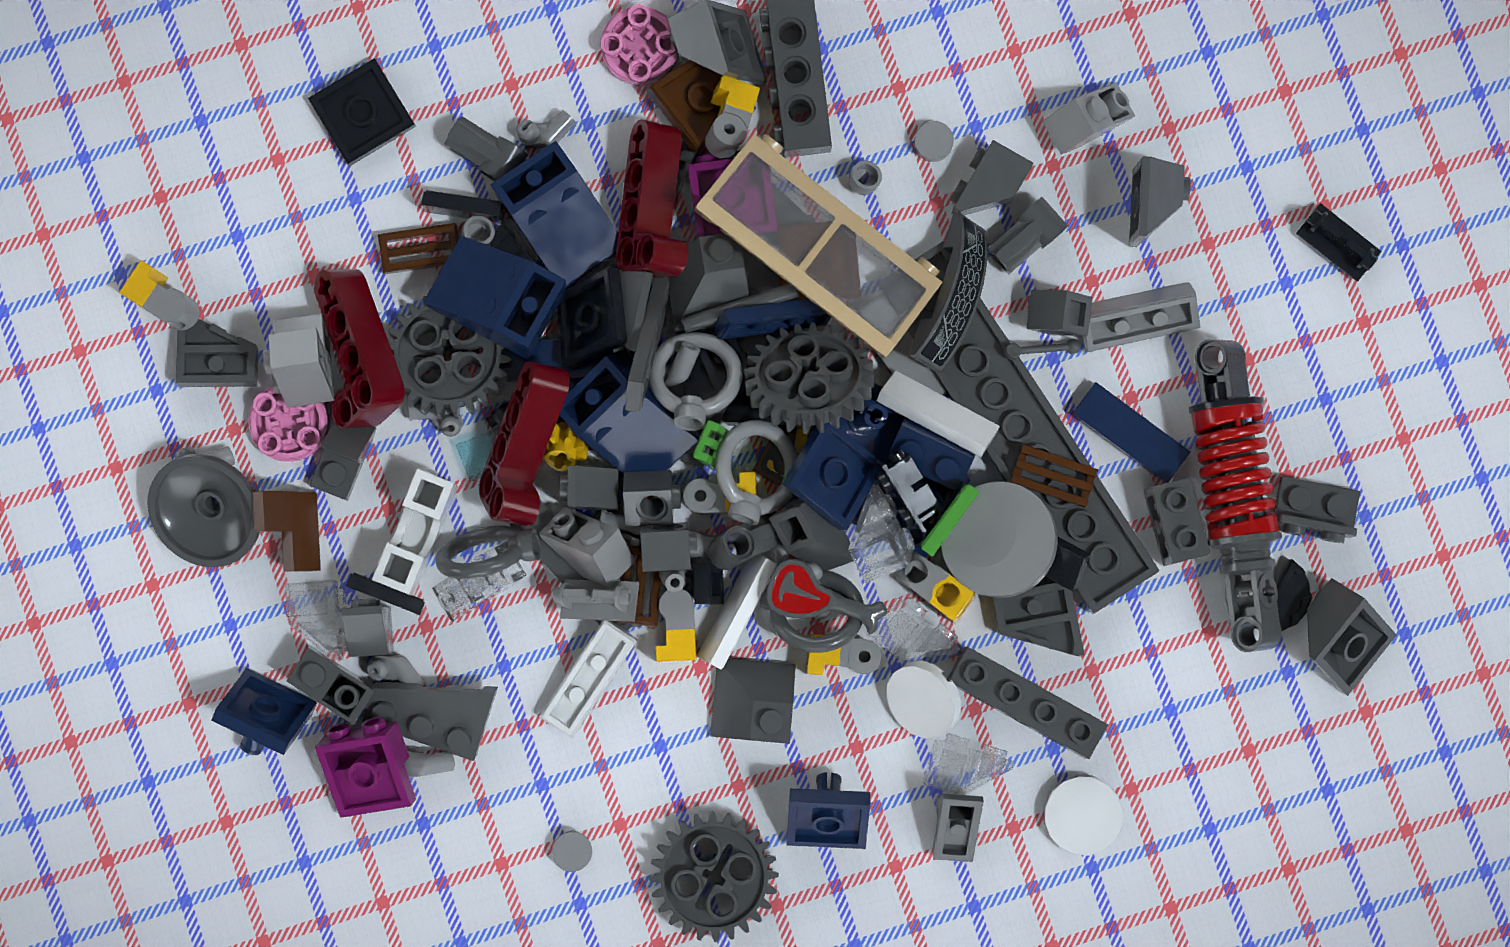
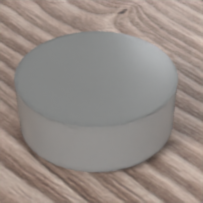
(933, 141)
(572, 851)

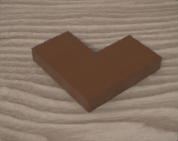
(297, 519)

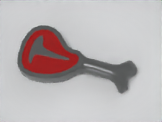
(797, 594)

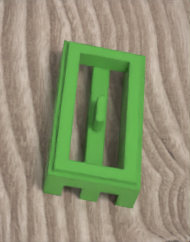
(705, 440)
(949, 519)

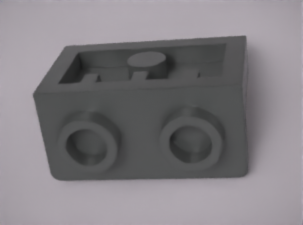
(1316, 508)
(1176, 521)

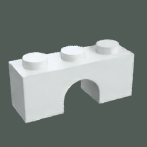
(416, 533)

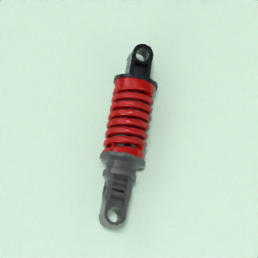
(1236, 493)

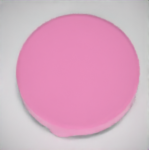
(638, 46)
(287, 432)

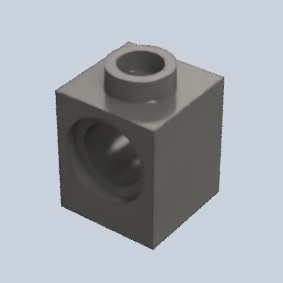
(1059, 312)
(642, 511)
(667, 547)

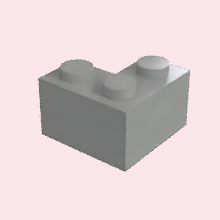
(300, 360)

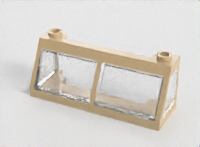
(819, 245)

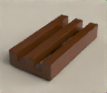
(386, 253)
(1086, 486)
(652, 619)

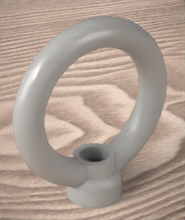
(691, 410)
(744, 505)

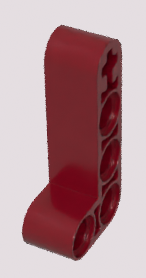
(649, 203)
(361, 348)
(520, 444)

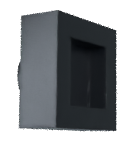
(707, 585)

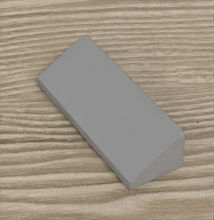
(1142, 316)

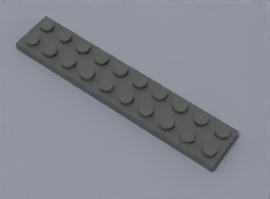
(1009, 396)

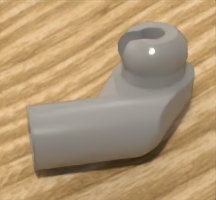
(393, 668)
(426, 764)

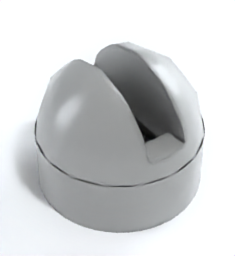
(859, 171)
(474, 225)

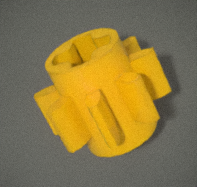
(564, 448)

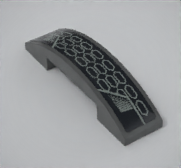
(958, 297)

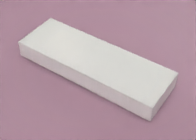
(938, 413)
(736, 611)
(588, 678)

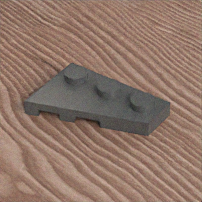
(435, 716)

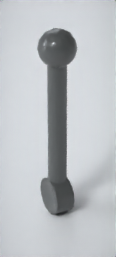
(1013, 350)

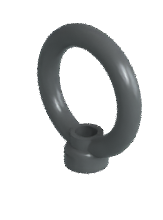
(521, 545)
(825, 643)

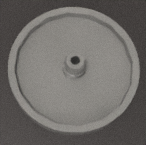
(1002, 541)

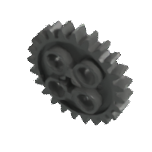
(809, 378)
(451, 389)
(746, 893)

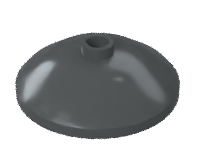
(190, 520)

